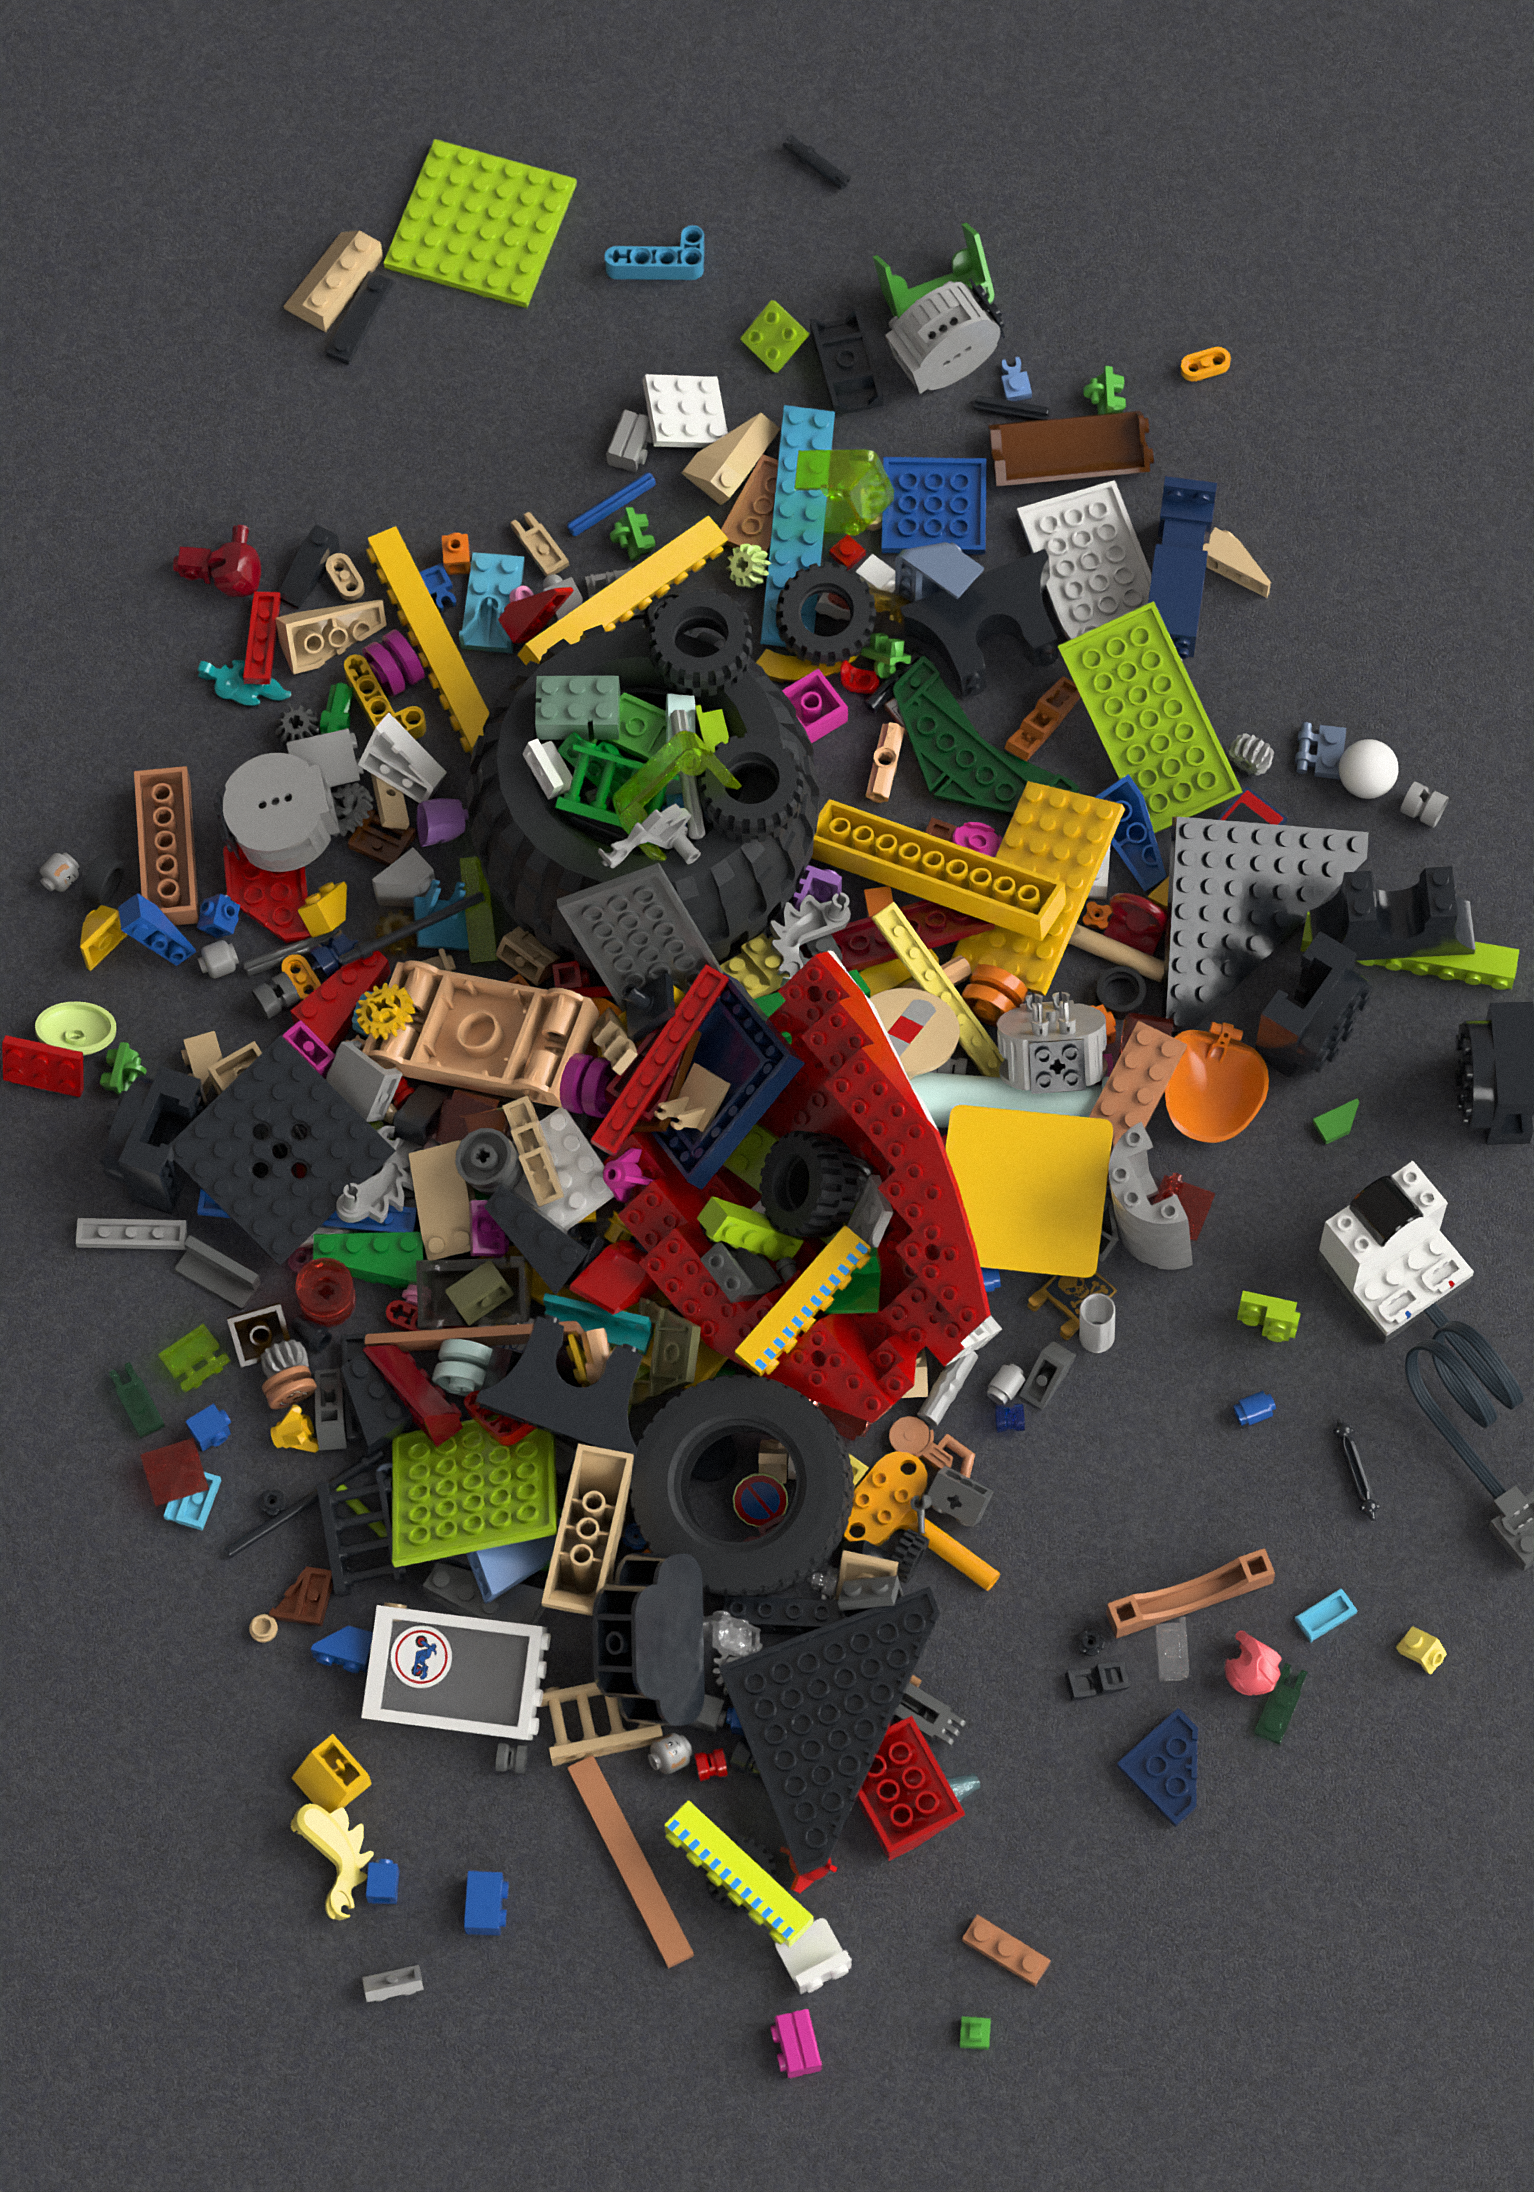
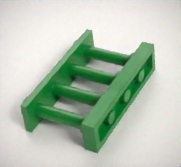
(597, 808)

